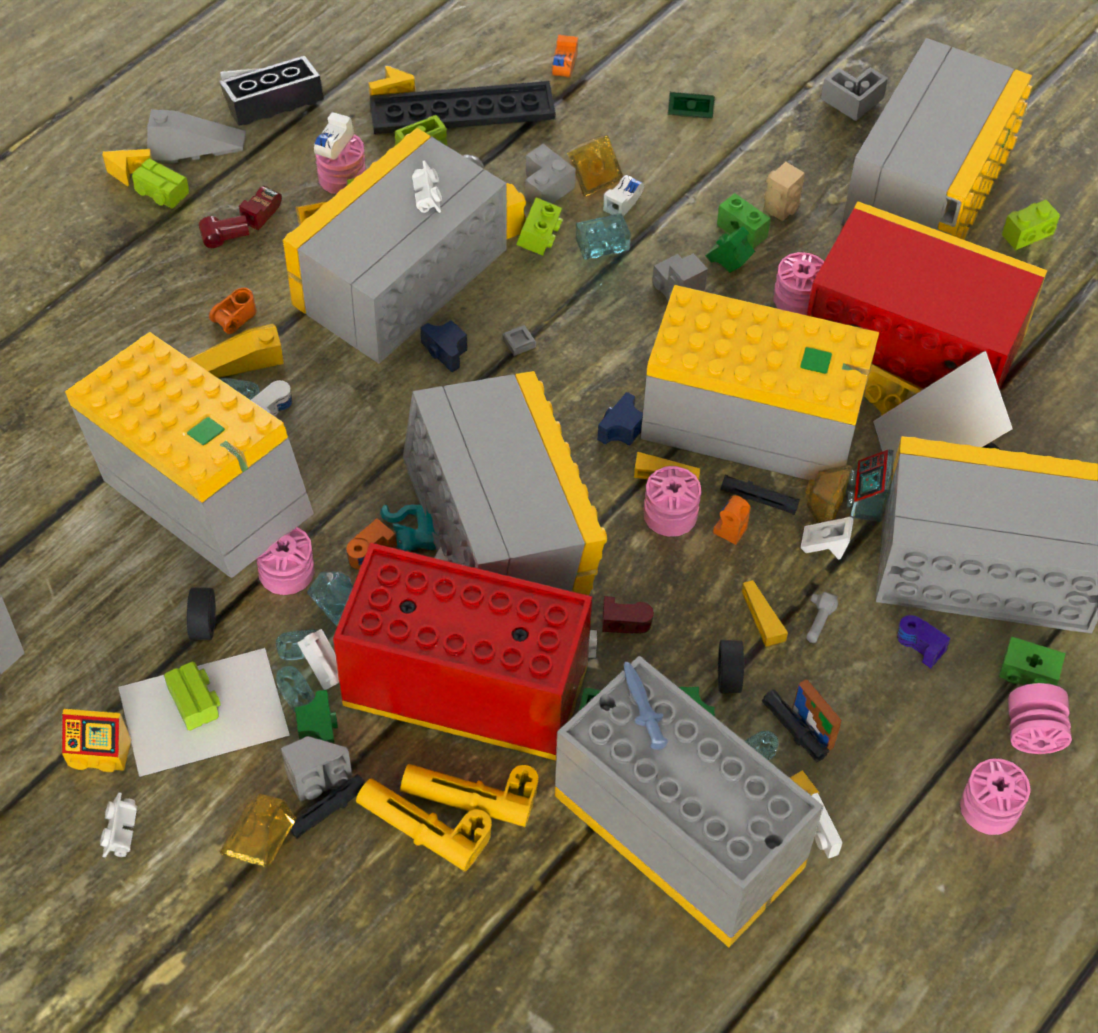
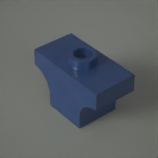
(445, 343)
(621, 422)

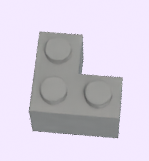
(854, 95)
(547, 175)
(682, 272)

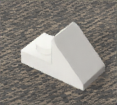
(828, 535)
(826, 833)

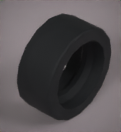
(201, 613)
(730, 666)

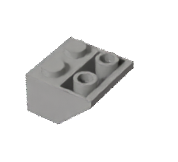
(315, 766)

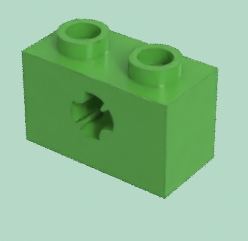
(737, 213)
(1031, 663)

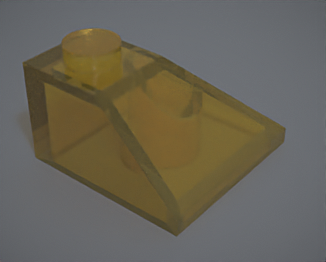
(595, 165)
(828, 492)
(259, 831)

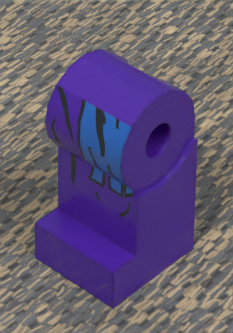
(923, 638)

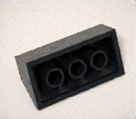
(272, 90)

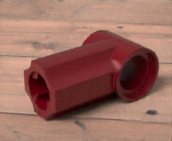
(216, 231)

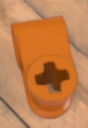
(234, 311)

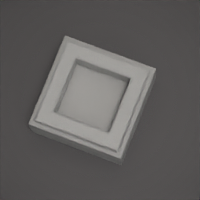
(519, 340)

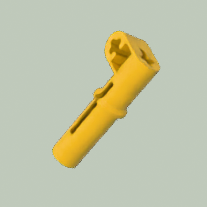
(469, 795)
(426, 828)

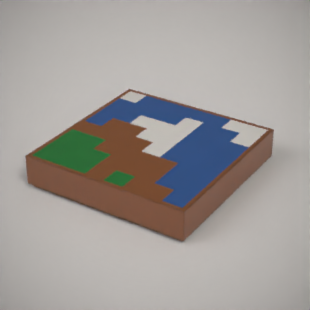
(817, 713)

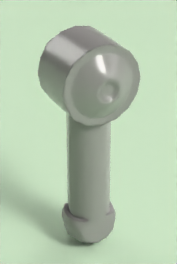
(826, 604)

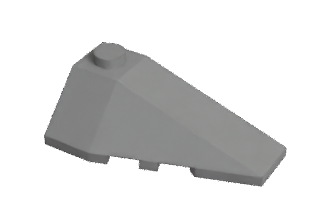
(180, 135)

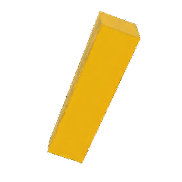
(648, 464)
(766, 620)

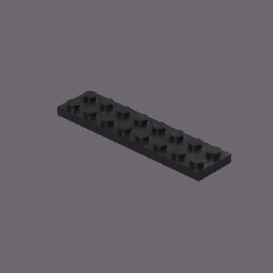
(464, 106)

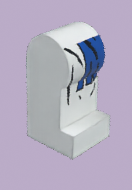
(334, 136)
(624, 195)
(274, 397)

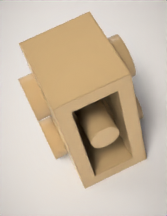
(783, 191)

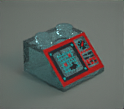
(870, 486)

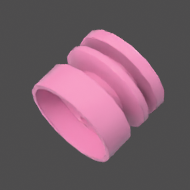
(348, 165)
(795, 281)
(672, 501)
(287, 564)
(1039, 718)
(994, 810)

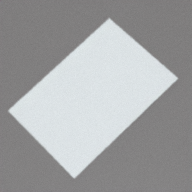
(954, 409)
(247, 715)

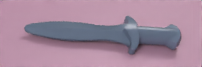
(647, 715)

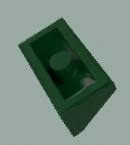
(691, 105)

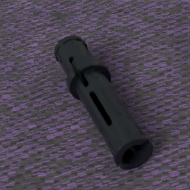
(749, 491)
(802, 733)
(321, 810)

